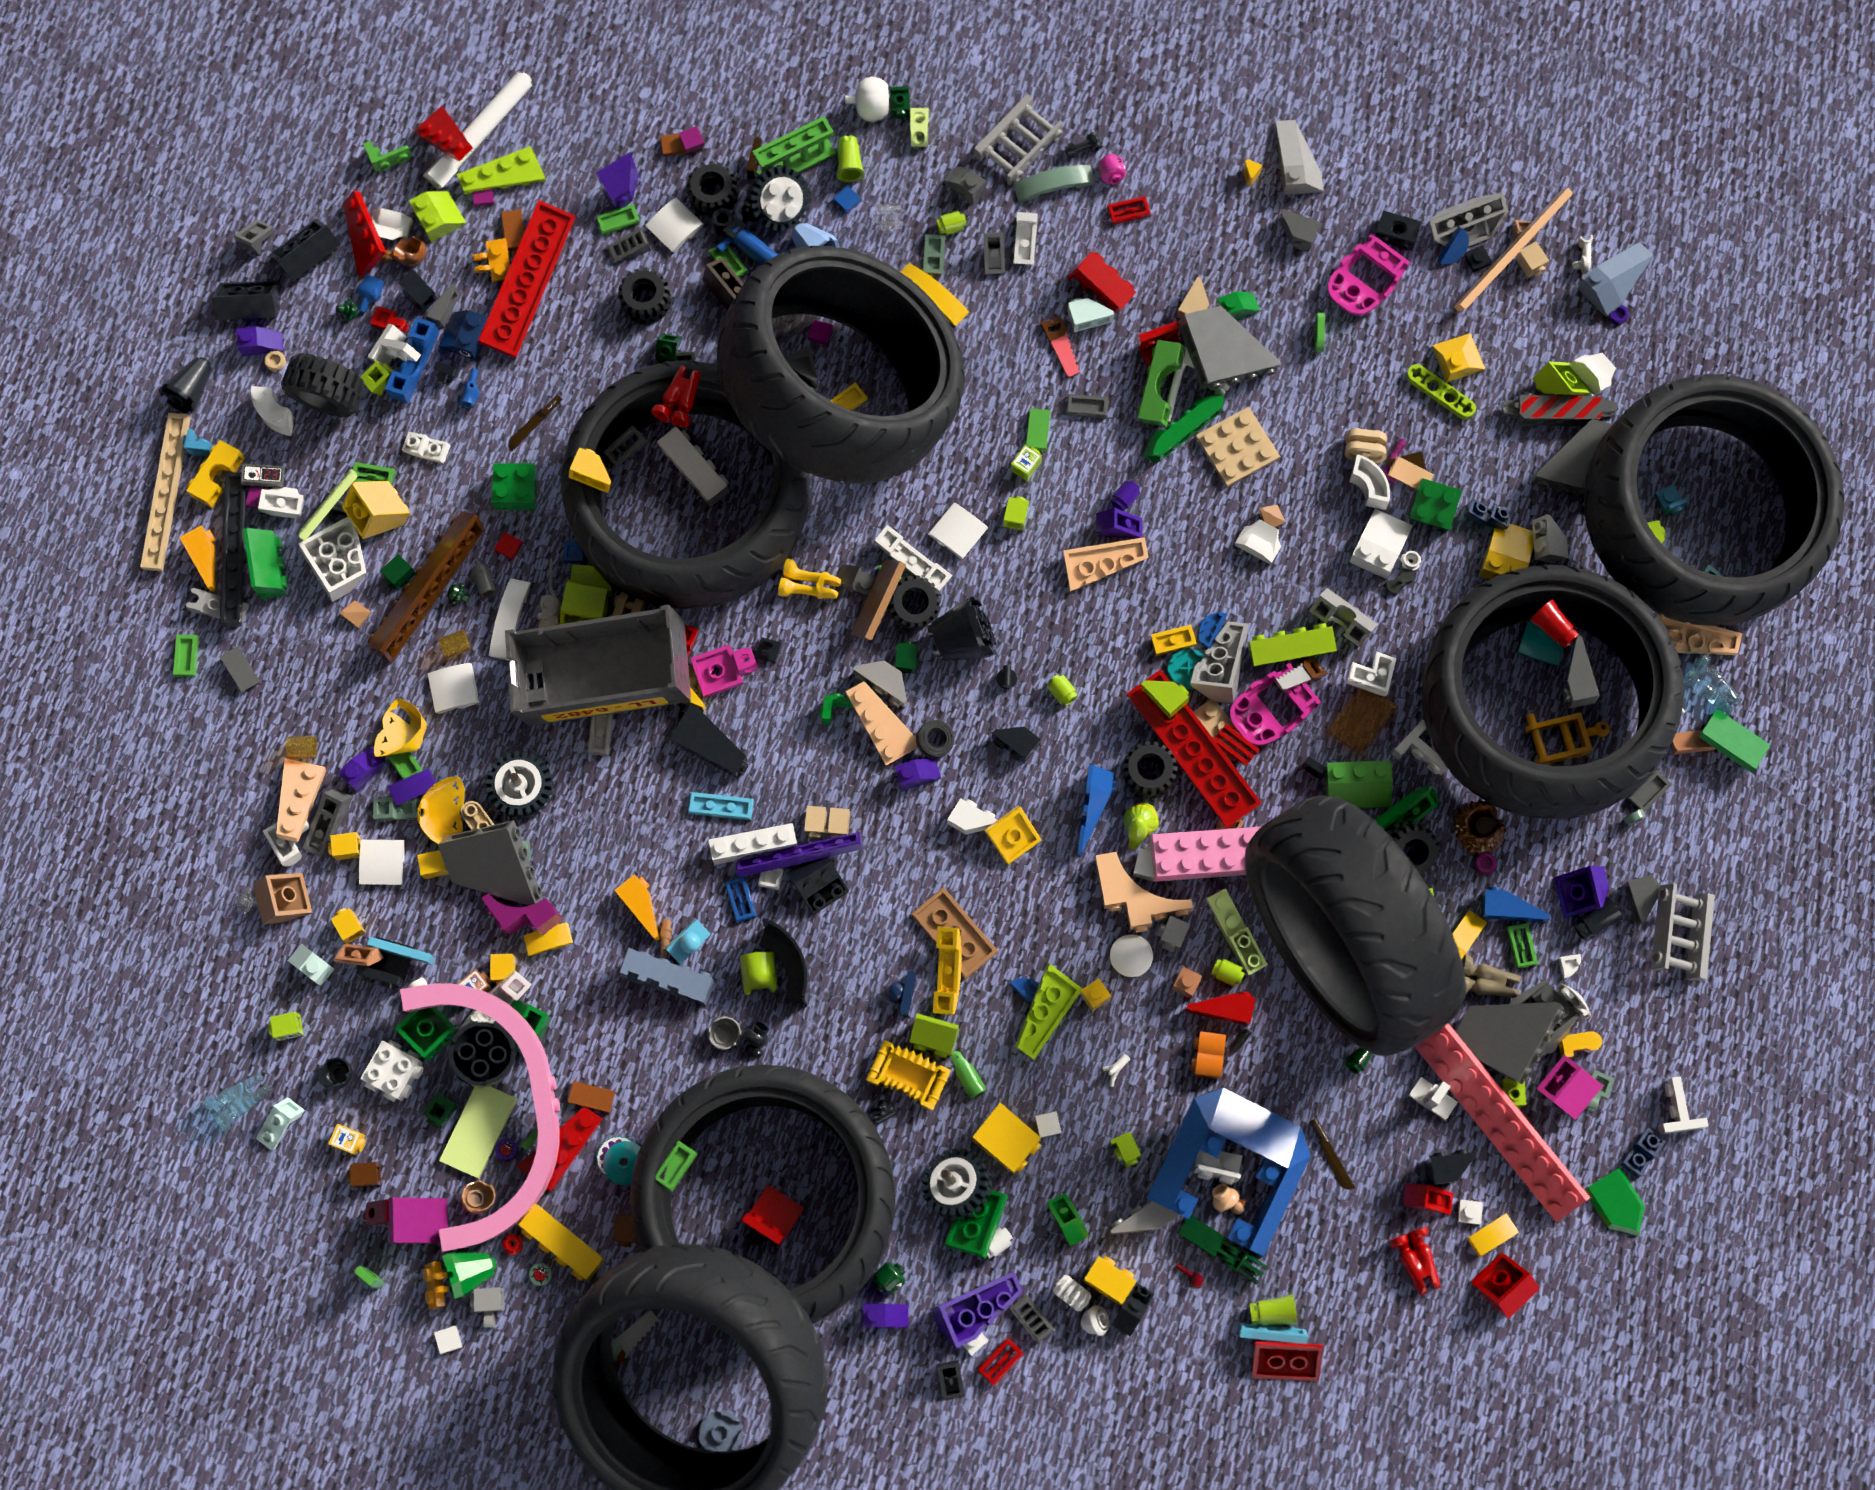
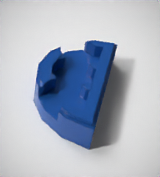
(1455, 247)
(1209, 628)
(1025, 988)

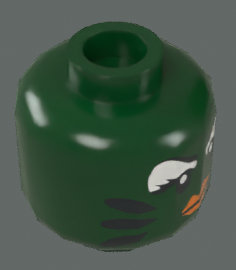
(889, 1278)

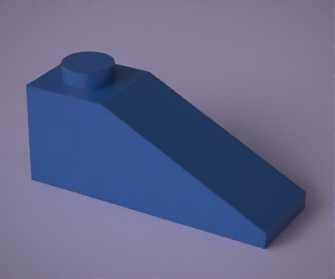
(1507, 906)

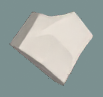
(391, 224)
(1594, 371)
(281, 502)
(1260, 540)

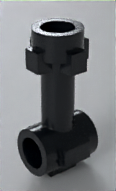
(1092, 141)

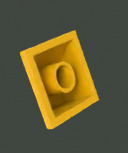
(1458, 357)

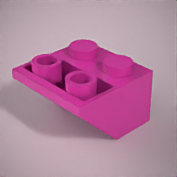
(1569, 1087)

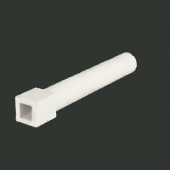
(480, 128)

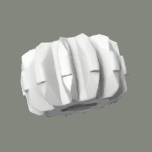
(1072, 1293)

